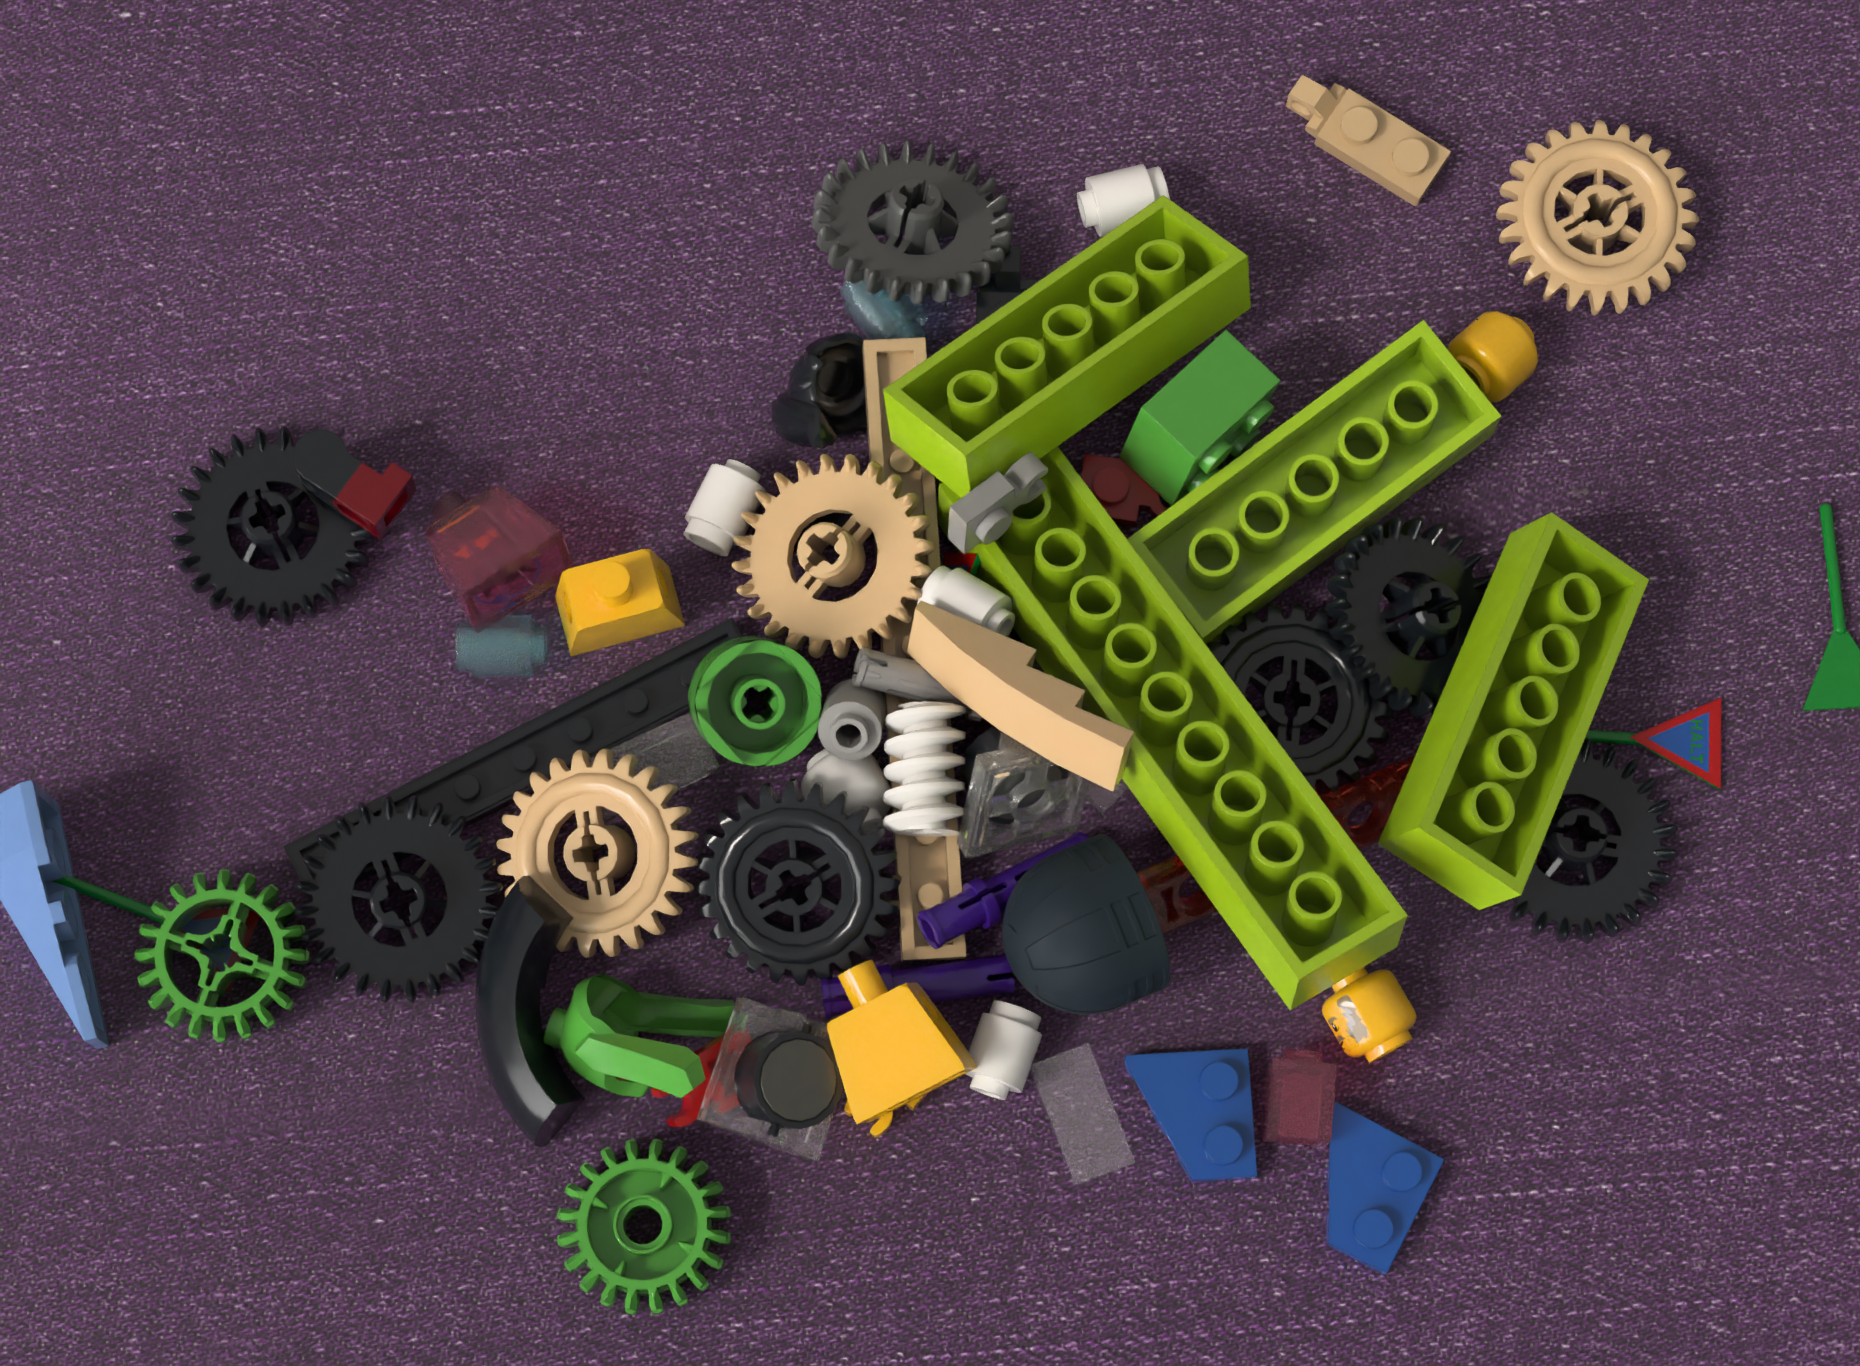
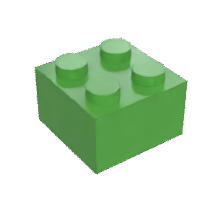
(1200, 419)

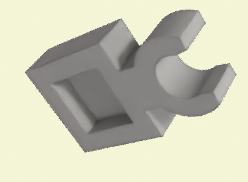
(988, 508)

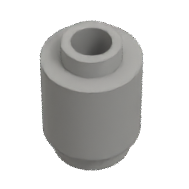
(852, 721)

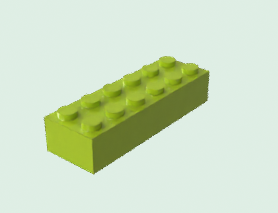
(1068, 347)
(1316, 482)
(1514, 713)

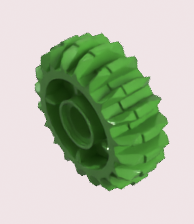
(636, 1187)

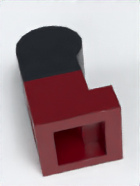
(349, 484)

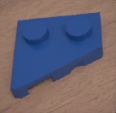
(1202, 1109)
(1373, 1188)

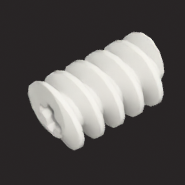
(922, 769)

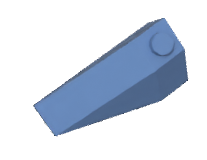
(46, 912)

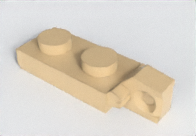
(1369, 138)

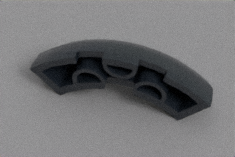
(509, 1017)

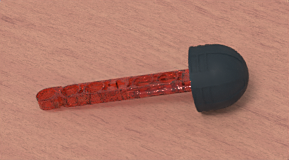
(1092, 928)

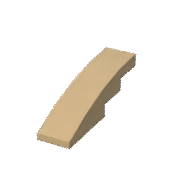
(1030, 706)

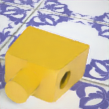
(617, 601)
(891, 1044)

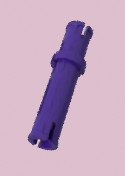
(980, 901)
(939, 981)

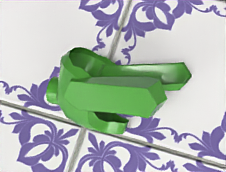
(602, 1039)

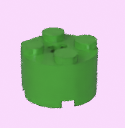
(791, 701)

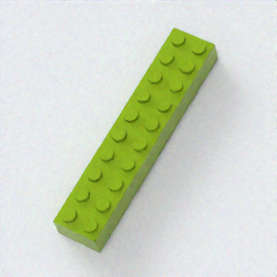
(1198, 749)

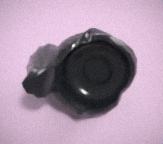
(823, 393)

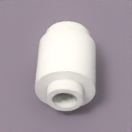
(1119, 195)
(718, 506)
(969, 598)
(1004, 1049)

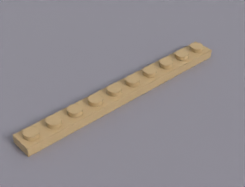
(926, 864)

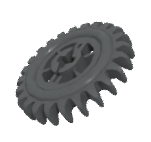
(927, 204)

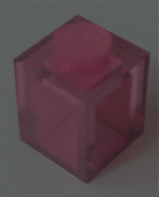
(1299, 1099)

